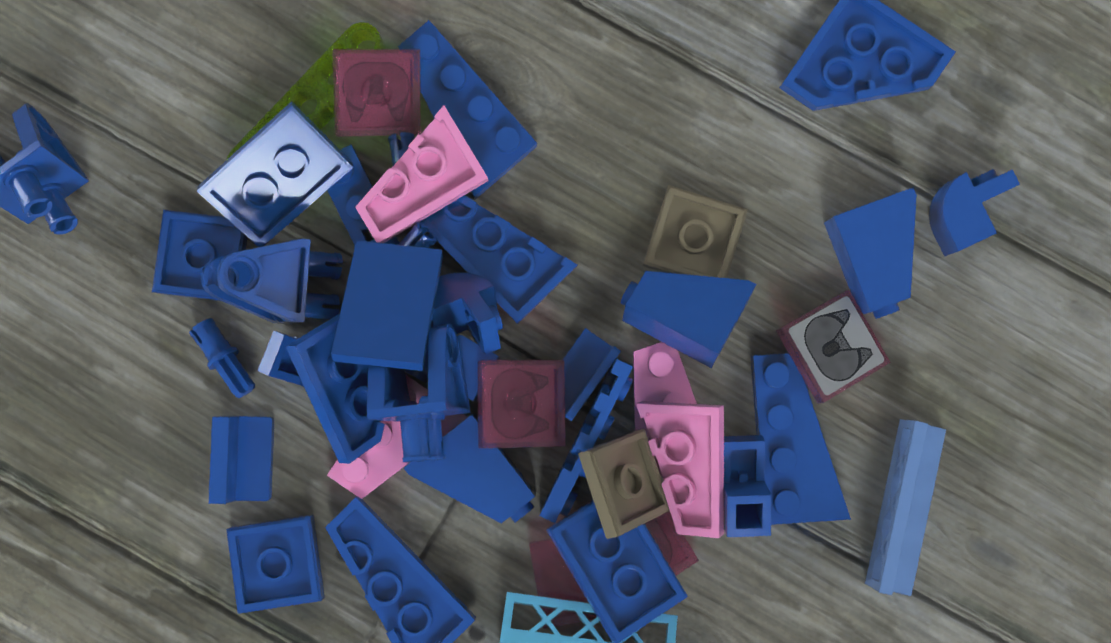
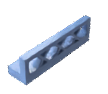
(905, 507)

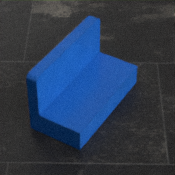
(584, 369)
(241, 459)

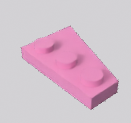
(423, 181)
(659, 378)
(386, 457)
(691, 461)

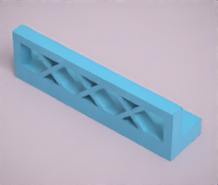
(511, 635)

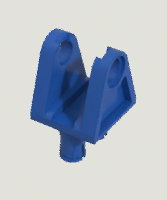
(40, 174)
(274, 281)
(421, 422)

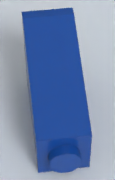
(877, 251)
(687, 310)
(476, 475)

